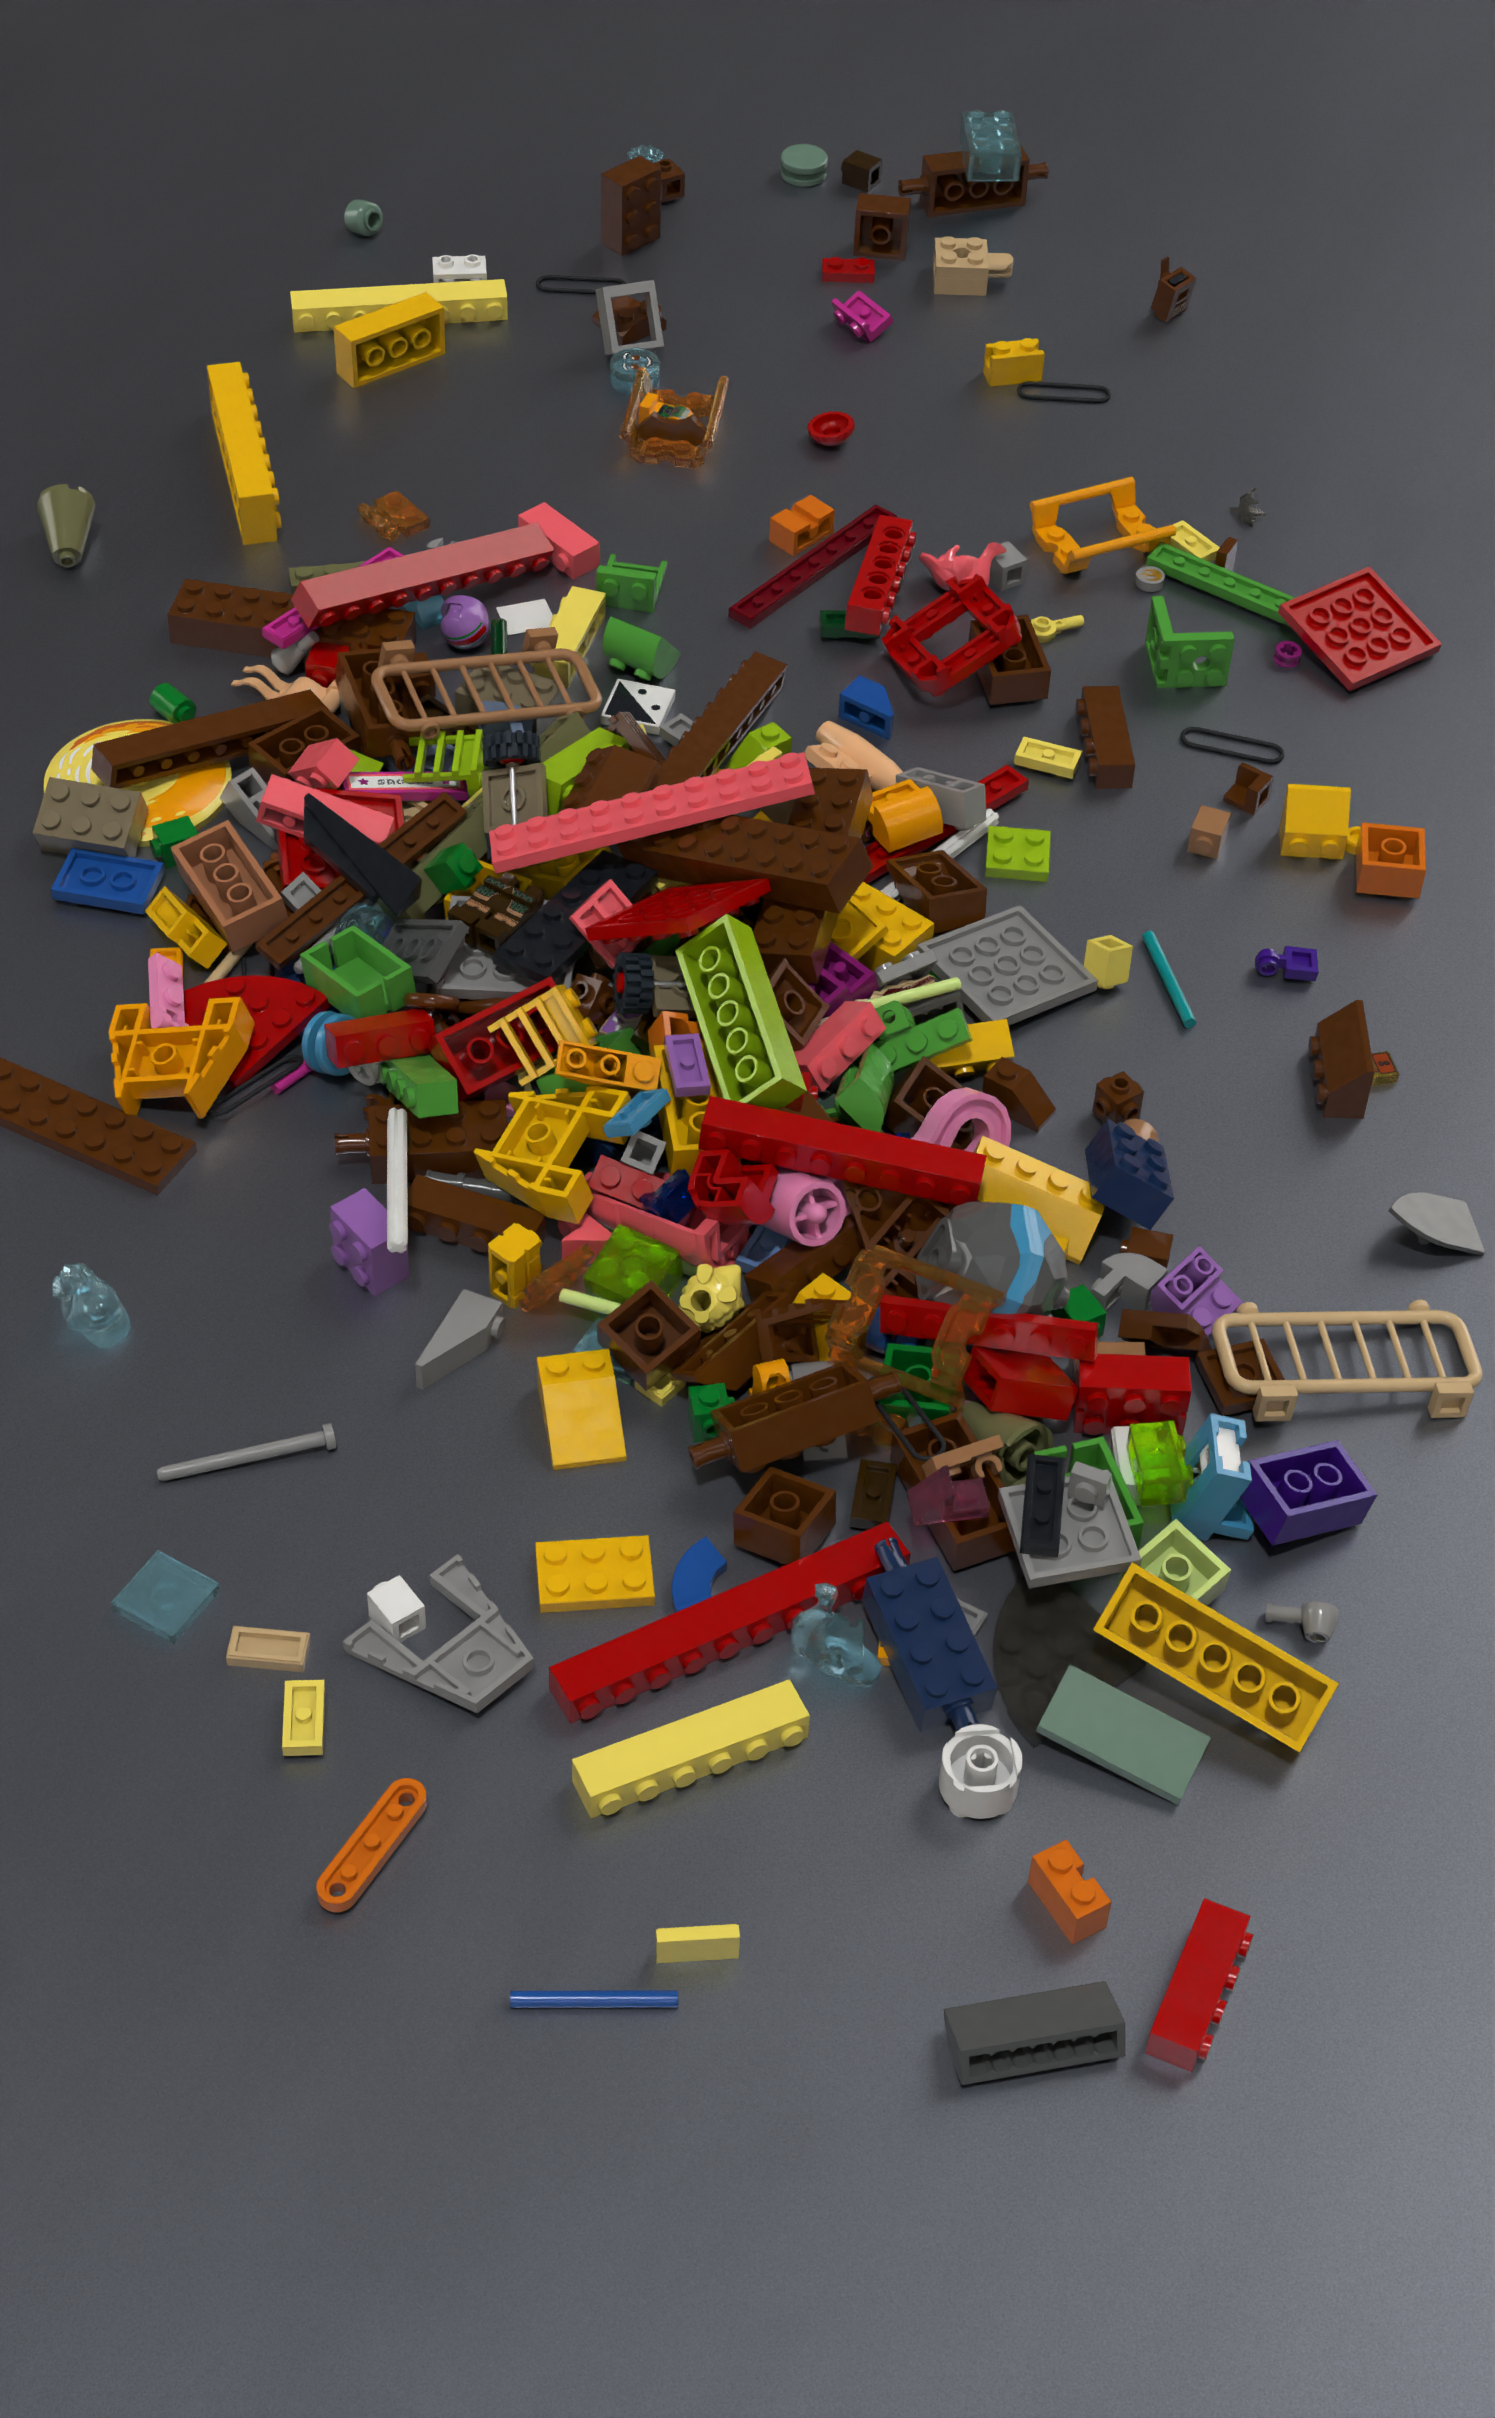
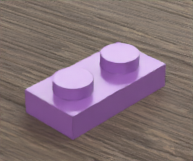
(687, 1065)

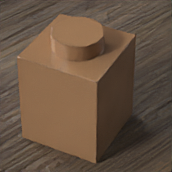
(1209, 832)

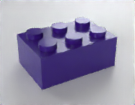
(1307, 1492)

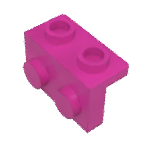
(862, 316)

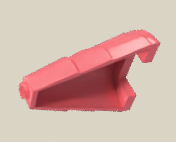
(699, 1244)

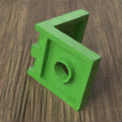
(1174, 653)

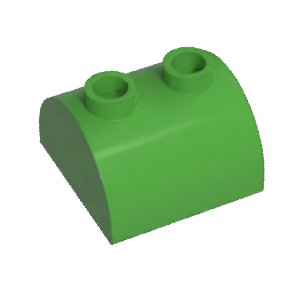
(638, 649)

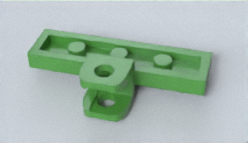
(906, 1043)

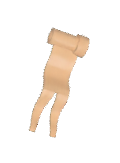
(328, 696)

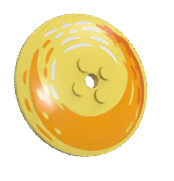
(183, 794)

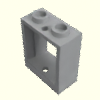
(606, 315)

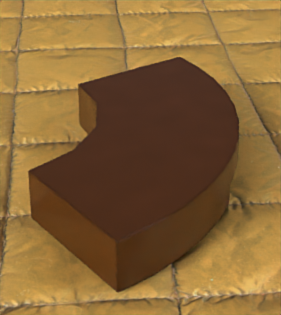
(685, 429)

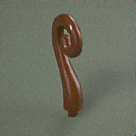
(447, 1003)

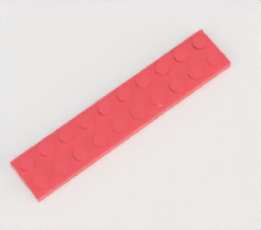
(650, 812)

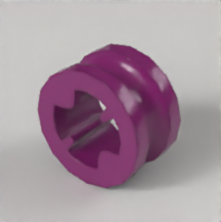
(1287, 661)

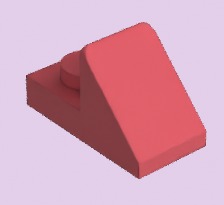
(577, 1235)

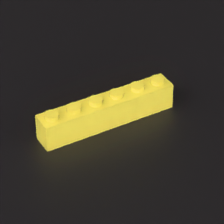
(690, 1749)

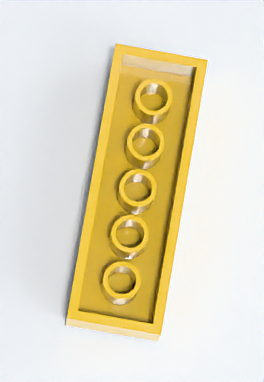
(1216, 1657)

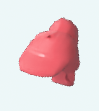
(961, 566)

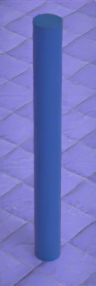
(594, 1999)

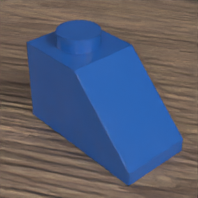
(867, 707)

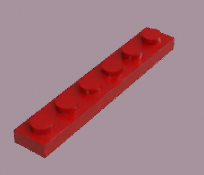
(1002, 1331)

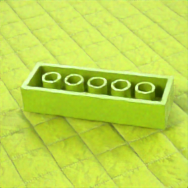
(740, 1016)

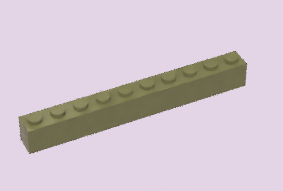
(555, 738)

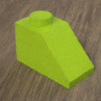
(759, 742)

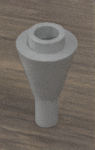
(288, 659)

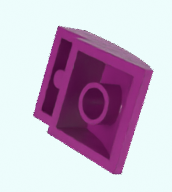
(843, 979)

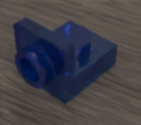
(671, 1198)

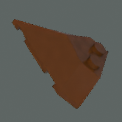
(896, 1223)

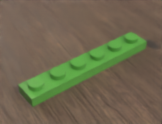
(1218, 581)

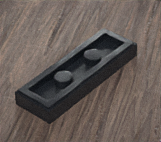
(1042, 1505)

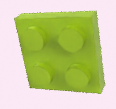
(1018, 853)

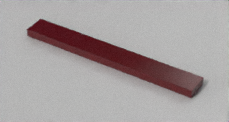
(807, 569)

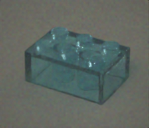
(990, 146)

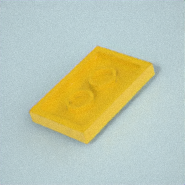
(594, 1574)

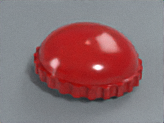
(831, 428)

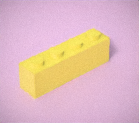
(576, 625)

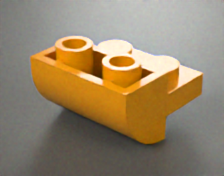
(904, 815)

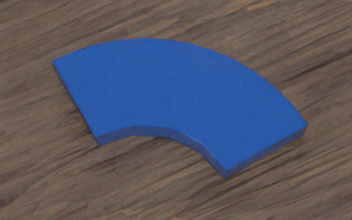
(696, 1574)

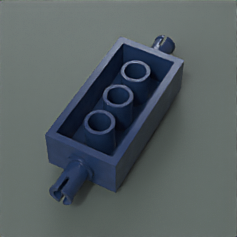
(927, 1641)

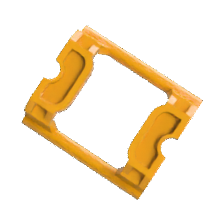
(1130, 523)

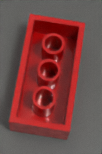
(486, 1058)

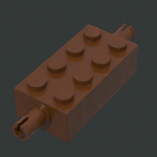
(947, 192)
(365, 711)
(433, 1142)
(794, 1417)

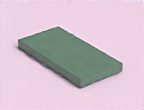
(1123, 1734)

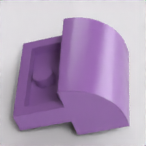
(1195, 1291)

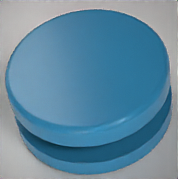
(315, 1044)

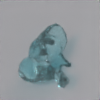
(80, 1302)
(833, 1642)

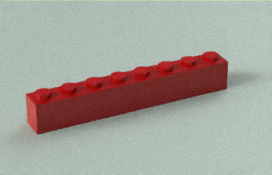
(842, 1151)

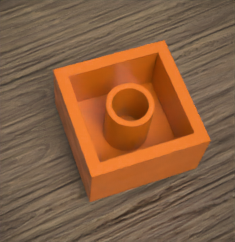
(1390, 860)

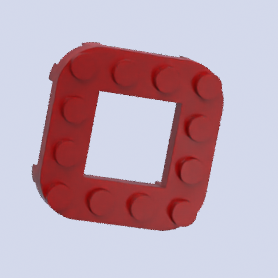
(969, 596)

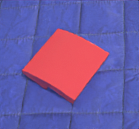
(600, 905)

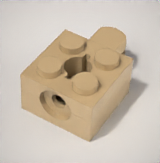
(965, 265)

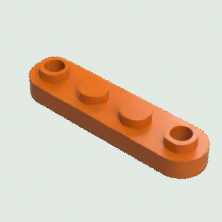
(371, 1845)

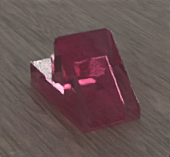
(944, 1500)

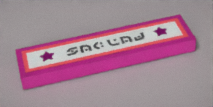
(393, 784)

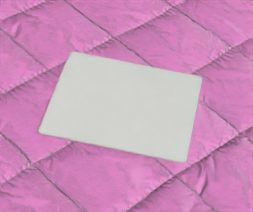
(526, 616)

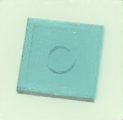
(165, 1597)

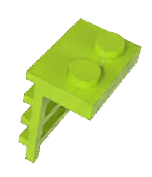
(466, 761)

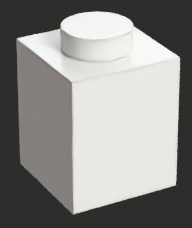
(396, 1608)

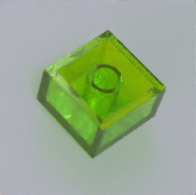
(631, 1262)

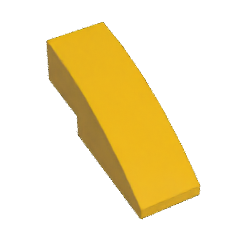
(185, 927)

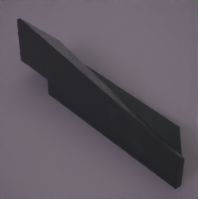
(359, 858)

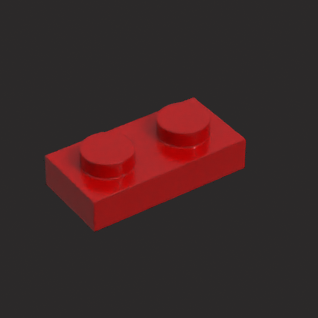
(848, 270)

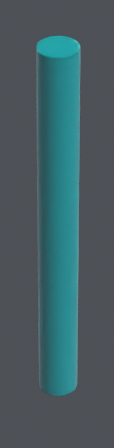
(1169, 979)

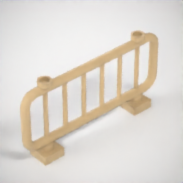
(1278, 1397)

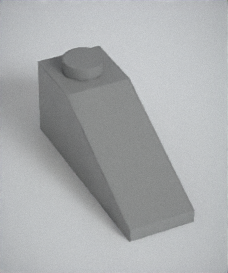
(959, 799)
(243, 800)
(461, 1337)

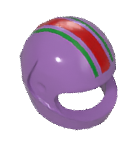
(465, 623)

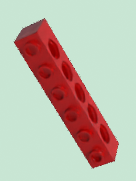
(880, 575)

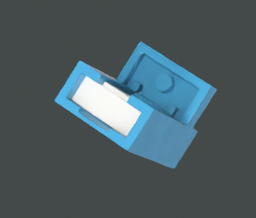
(1218, 1481)

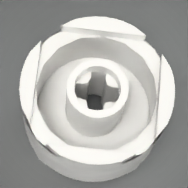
(980, 1772)

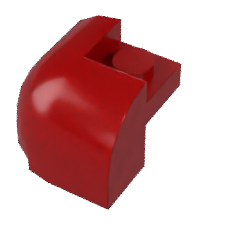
(731, 1191)

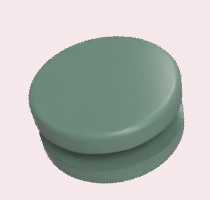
(804, 165)

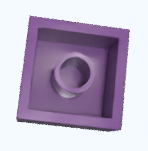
(361, 1242)

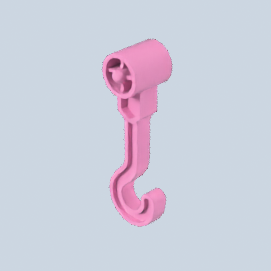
(814, 1206)

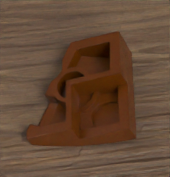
(1163, 1330)

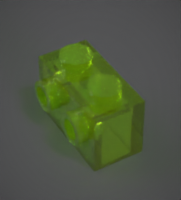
(1158, 1463)

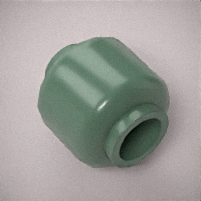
(363, 217)

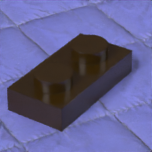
(873, 1494)

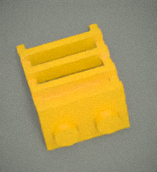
(563, 1019)

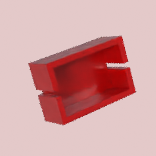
(1130, 1391)

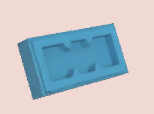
(637, 1113)

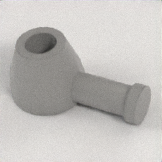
(1316, 1617)

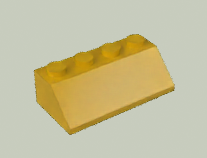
(1057, 1195)

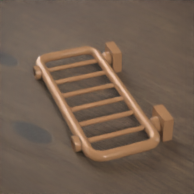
(538, 647)

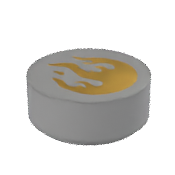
(1150, 579)

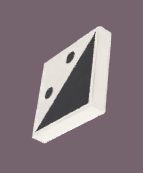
(645, 703)

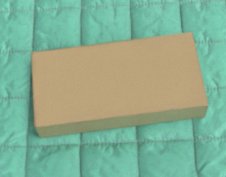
(268, 1649)

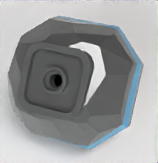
(1003, 1249)

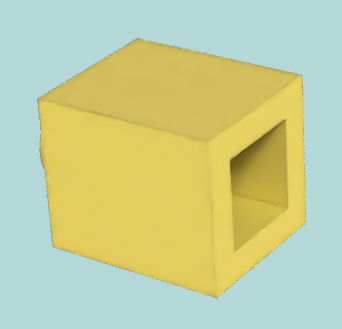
(1108, 960)

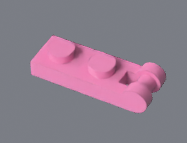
(165, 992)

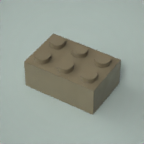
(516, 689)
(89, 818)

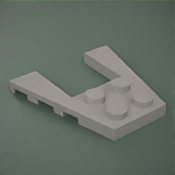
(470, 1666)

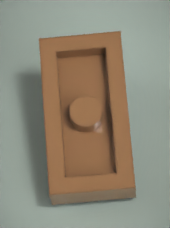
(974, 1453)

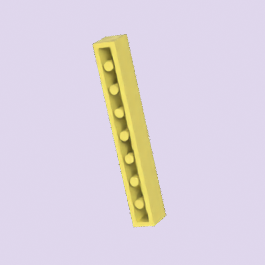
(461, 302)

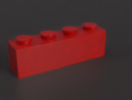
(1198, 1985)

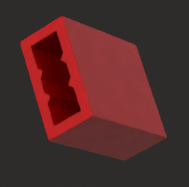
(1020, 1383)

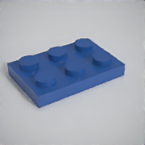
(107, 880)

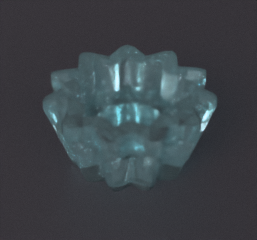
(648, 152)

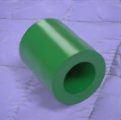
(172, 703)

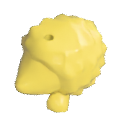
(713, 1296)

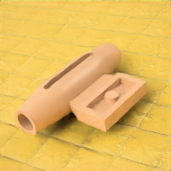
(848, 750)

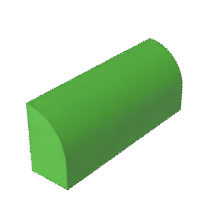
(867, 1088)

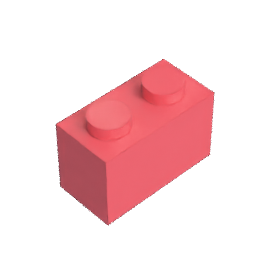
(323, 765)

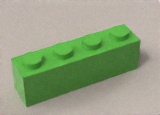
(420, 1085)

